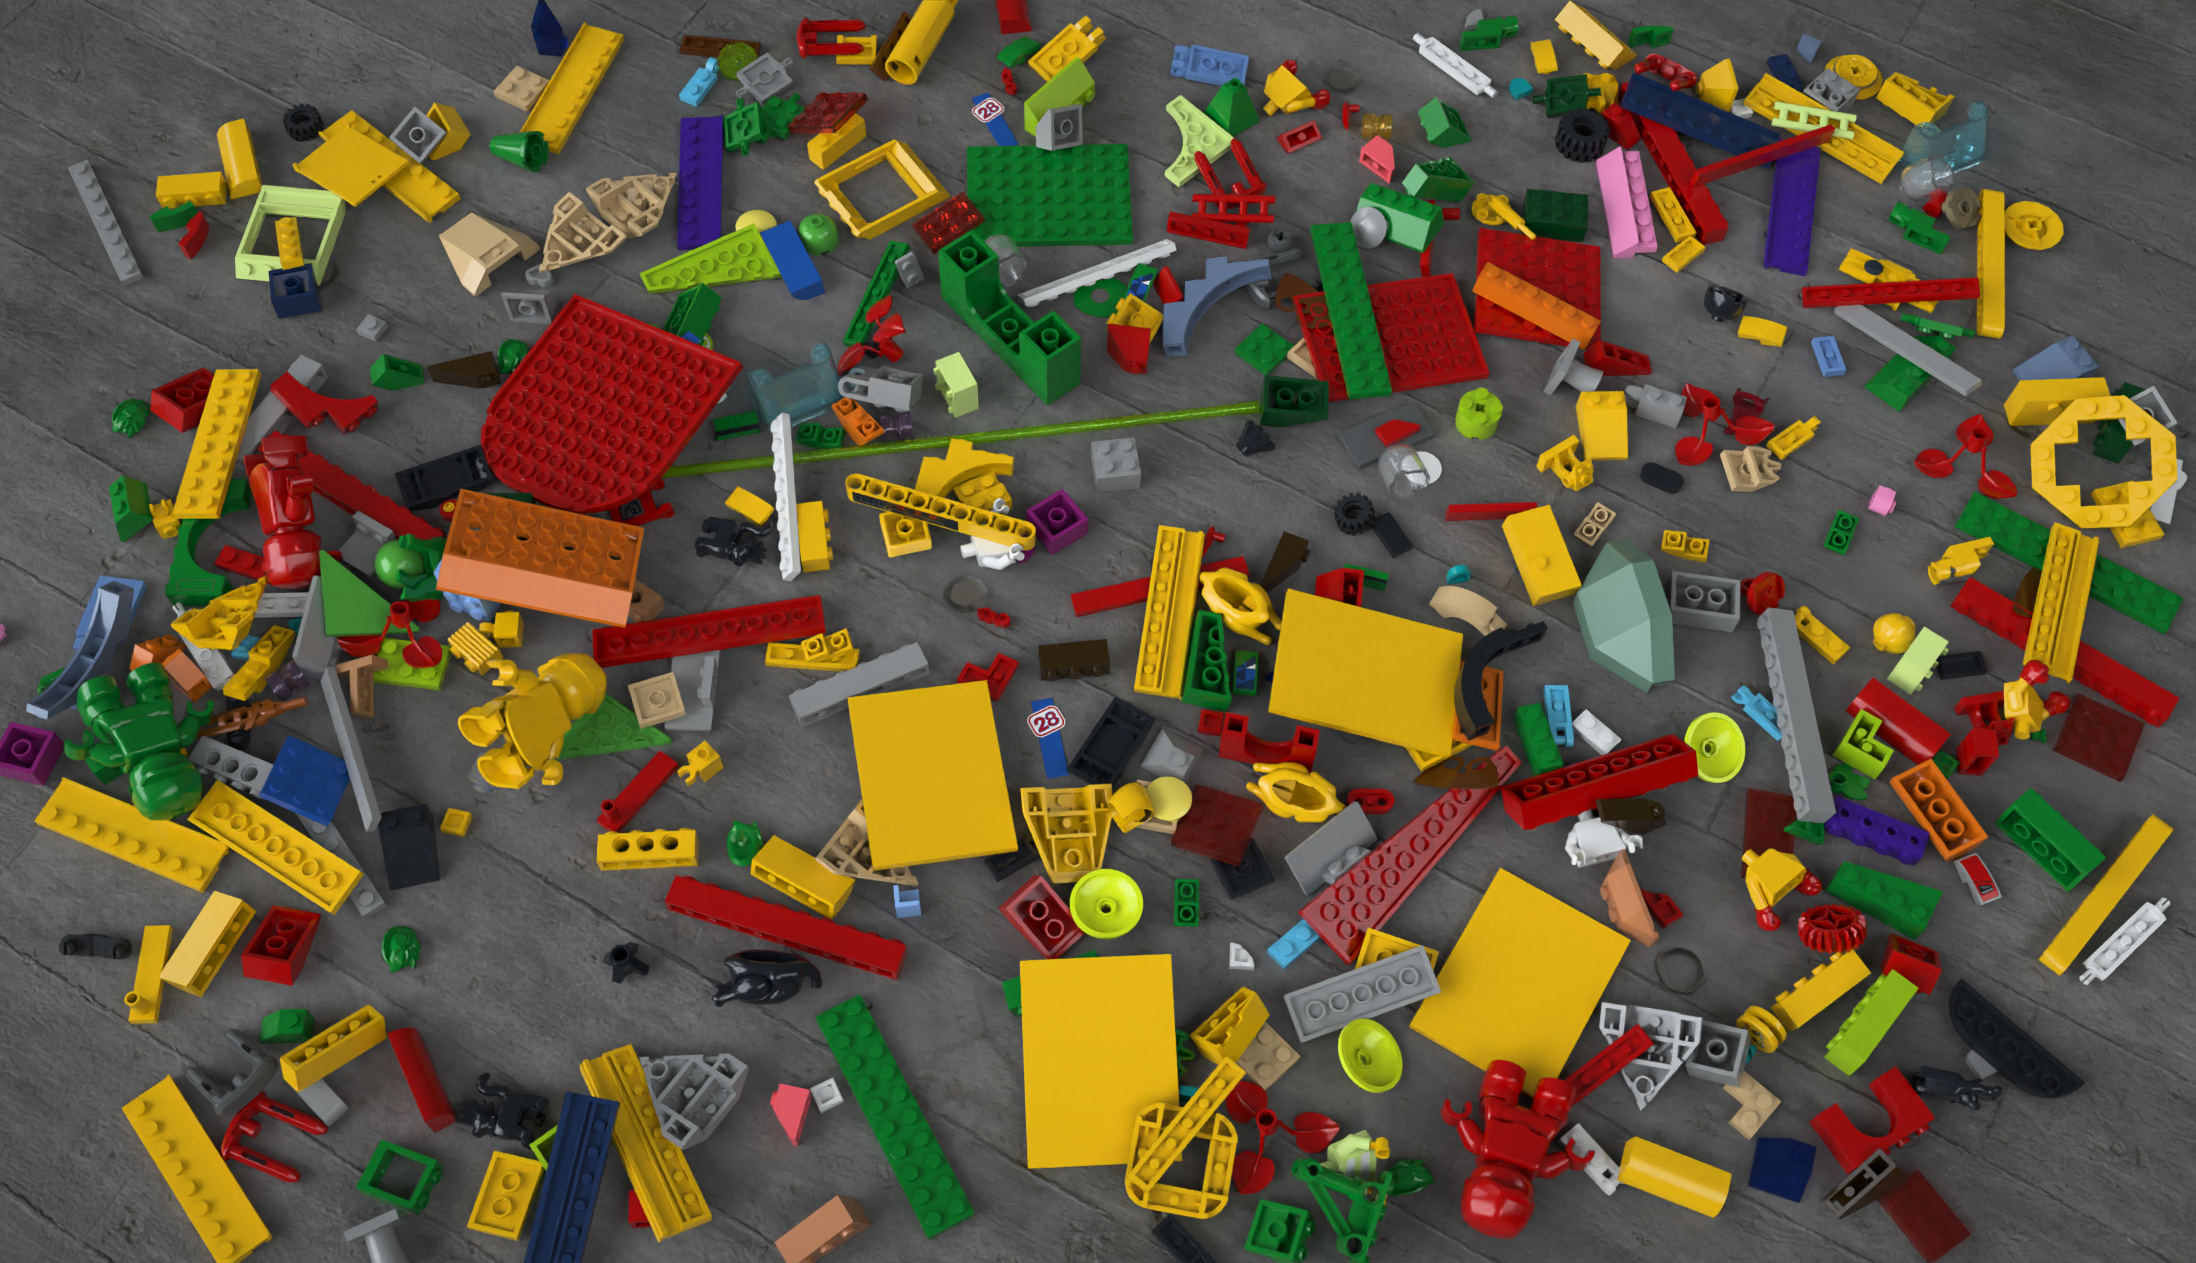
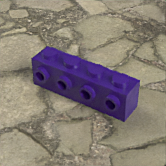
(1877, 831)

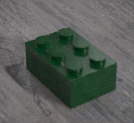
(1556, 214)
(2111, 439)

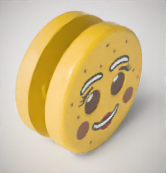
(1763, 1028)

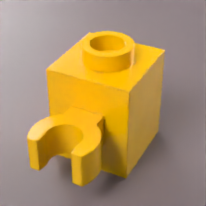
(164, 520)
(506, 630)
(703, 763)

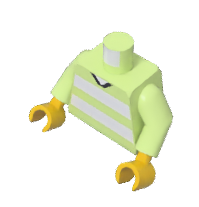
(1357, 1156)

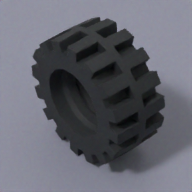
(301, 114)
(1351, 503)

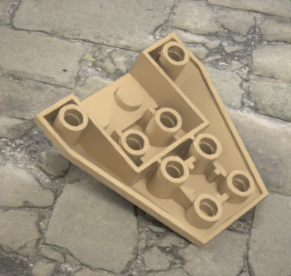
(480, 246)

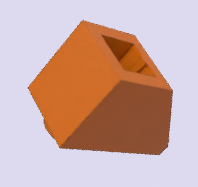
(155, 650)
(186, 676)

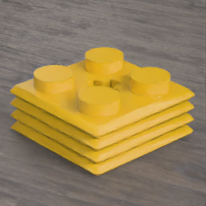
(899, 542)

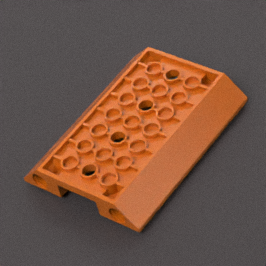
(540, 570)

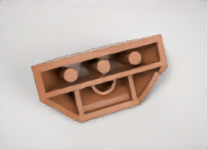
(1627, 903)

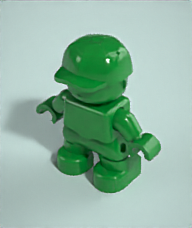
(143, 740)

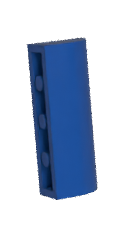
(793, 261)

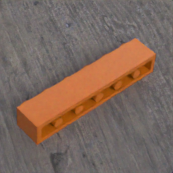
(1535, 305)

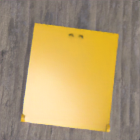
(351, 165)

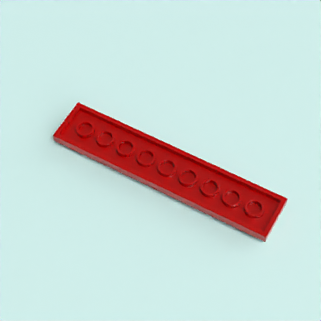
(708, 631)

